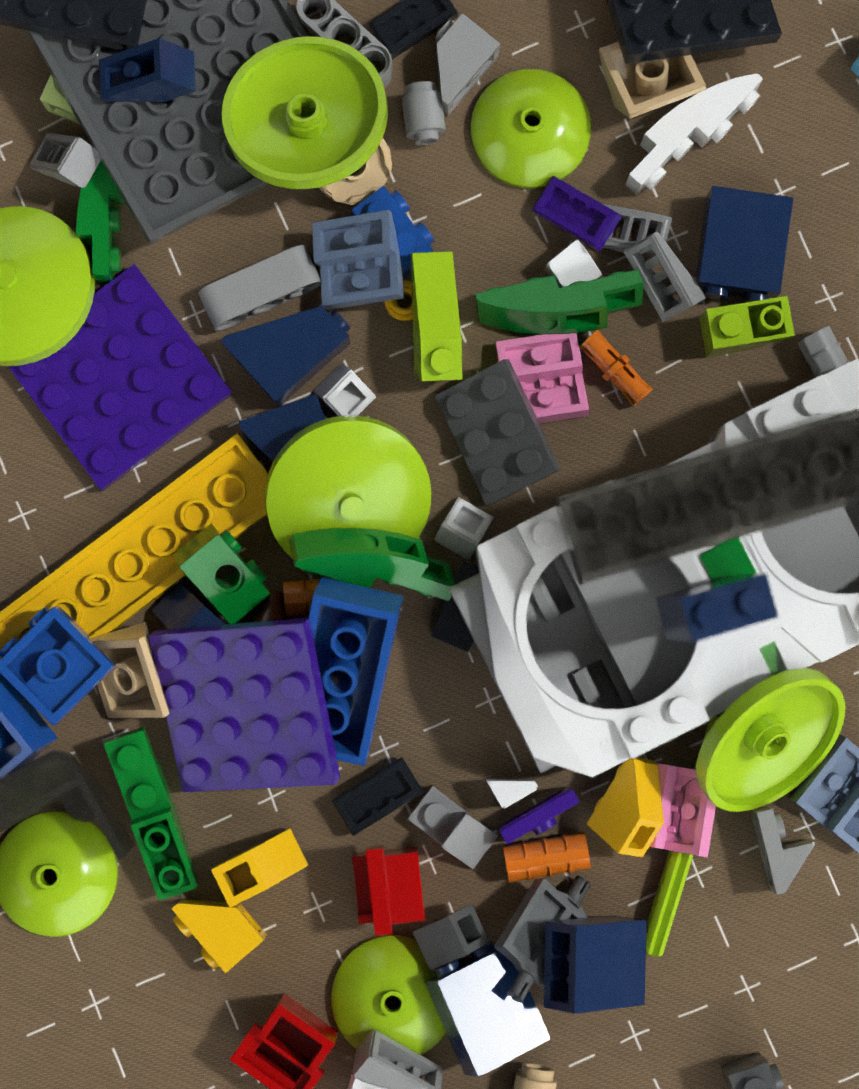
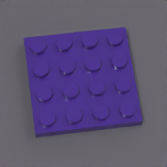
(123, 381)
(246, 706)

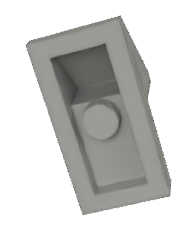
(452, 827)
(779, 861)

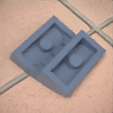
(358, 260)
(833, 792)

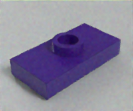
(576, 213)
(540, 816)

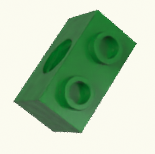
(231, 595)

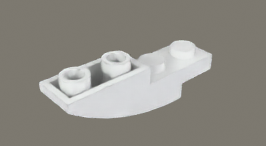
(698, 118)

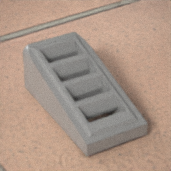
(66, 159)
(645, 220)
(681, 280)
(394, 1066)

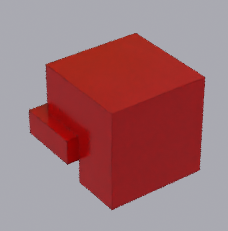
(388, 887)
(286, 1047)

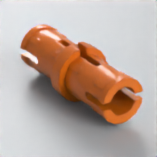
(615, 367)

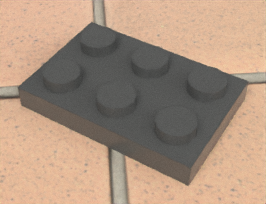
(497, 432)

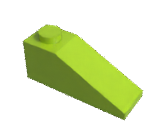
(435, 317)

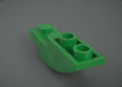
(98, 222)
(544, 308)
(368, 554)
(152, 813)

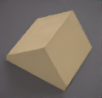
(648, 84)
(133, 684)

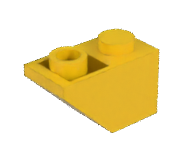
(631, 808)
(259, 867)
(222, 931)

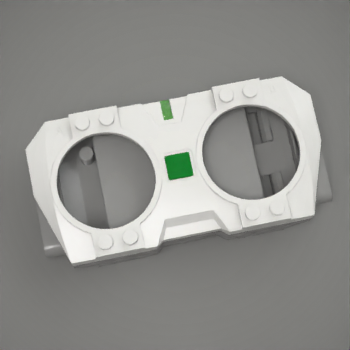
(592, 660)

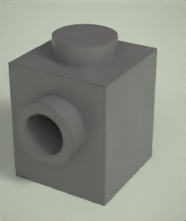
(451, 937)
(752, 1073)

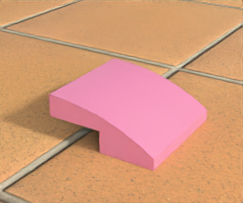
(549, 374)
(686, 812)

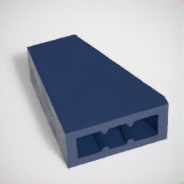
(289, 350)
(276, 427)

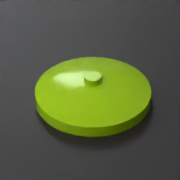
(305, 112)
(42, 285)
(347, 477)
(770, 739)

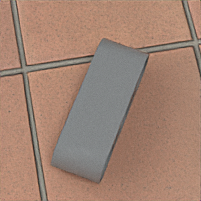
(339, 22)
(260, 287)

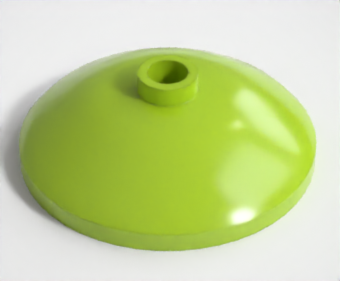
(525, 153)
(83, 867)
(370, 975)

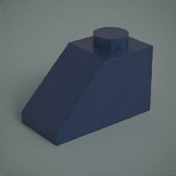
(147, 73)
(185, 610)

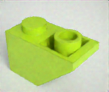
(746, 326)

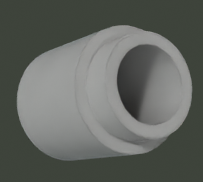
(423, 113)

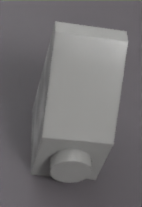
(462, 59)

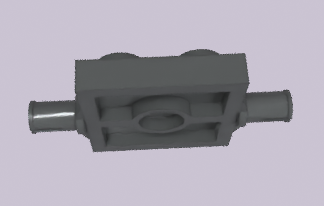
(525, 934)

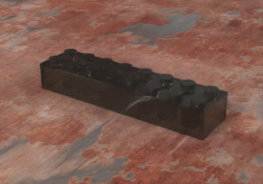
(712, 498)

